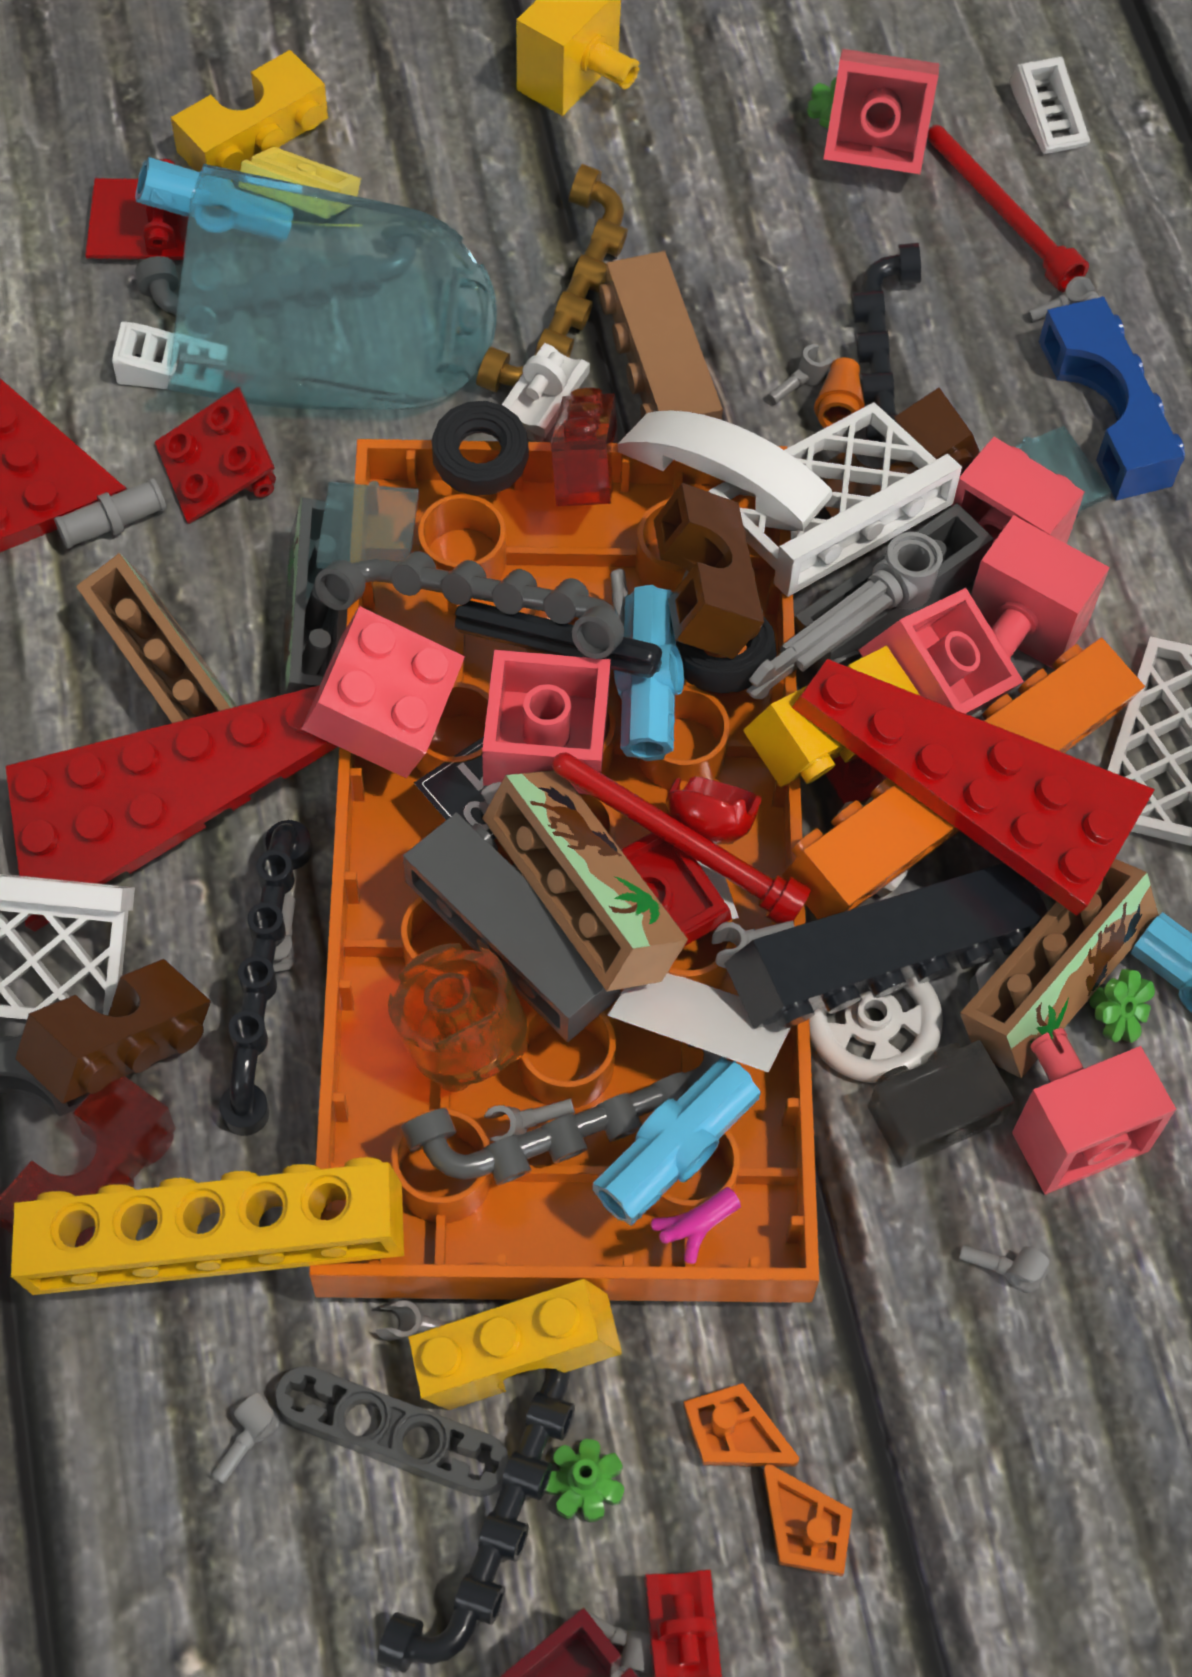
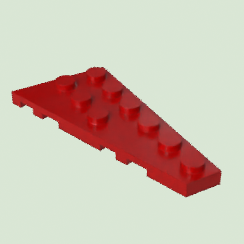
(41, 473)
(143, 793)
(1014, 797)

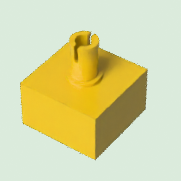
(568, 49)

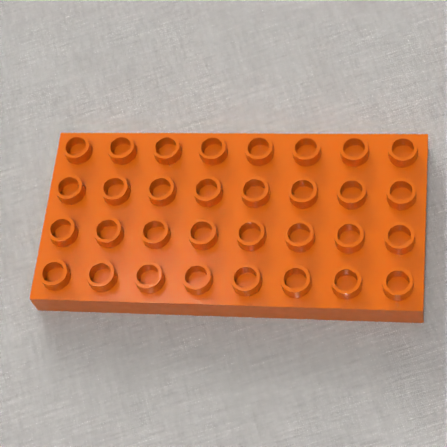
(550, 1224)

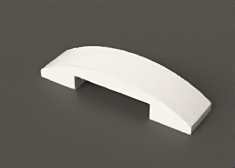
(732, 454)

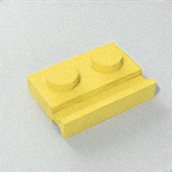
(296, 169)

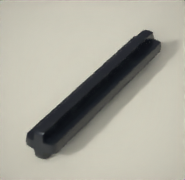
(551, 637)

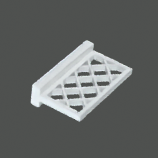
(861, 520)
(1161, 826)
(71, 900)

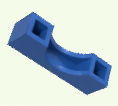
(1090, 349)

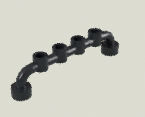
(874, 343)
(243, 1103)
(500, 1538)

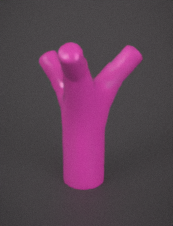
(697, 1222)

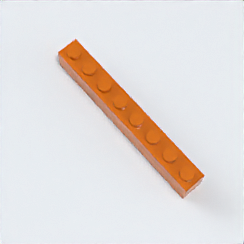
(897, 830)

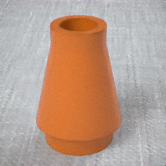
(840, 393)

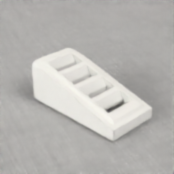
(1054, 75)
(147, 342)

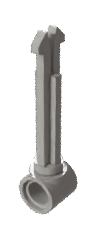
(899, 581)

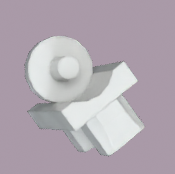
(541, 388)

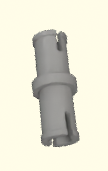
(110, 513)

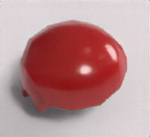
(713, 809)

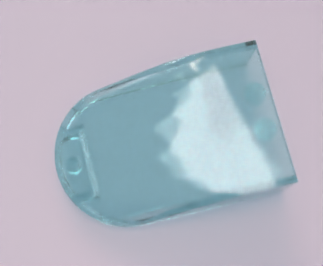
(324, 299)

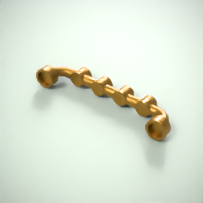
(588, 274)

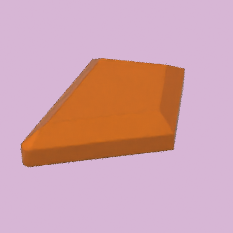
(736, 1430)
(807, 1524)

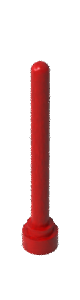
(1059, 262)
(778, 896)

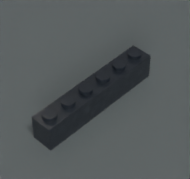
(883, 945)

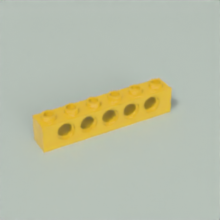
(365, 1230)

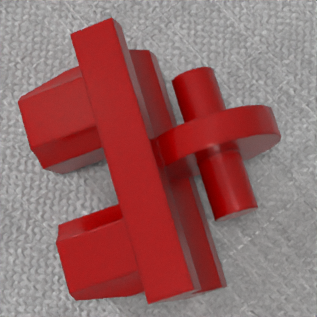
(682, 1625)

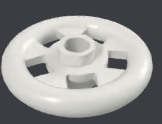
(922, 1021)

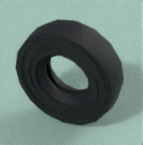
(481, 477)
(727, 674)

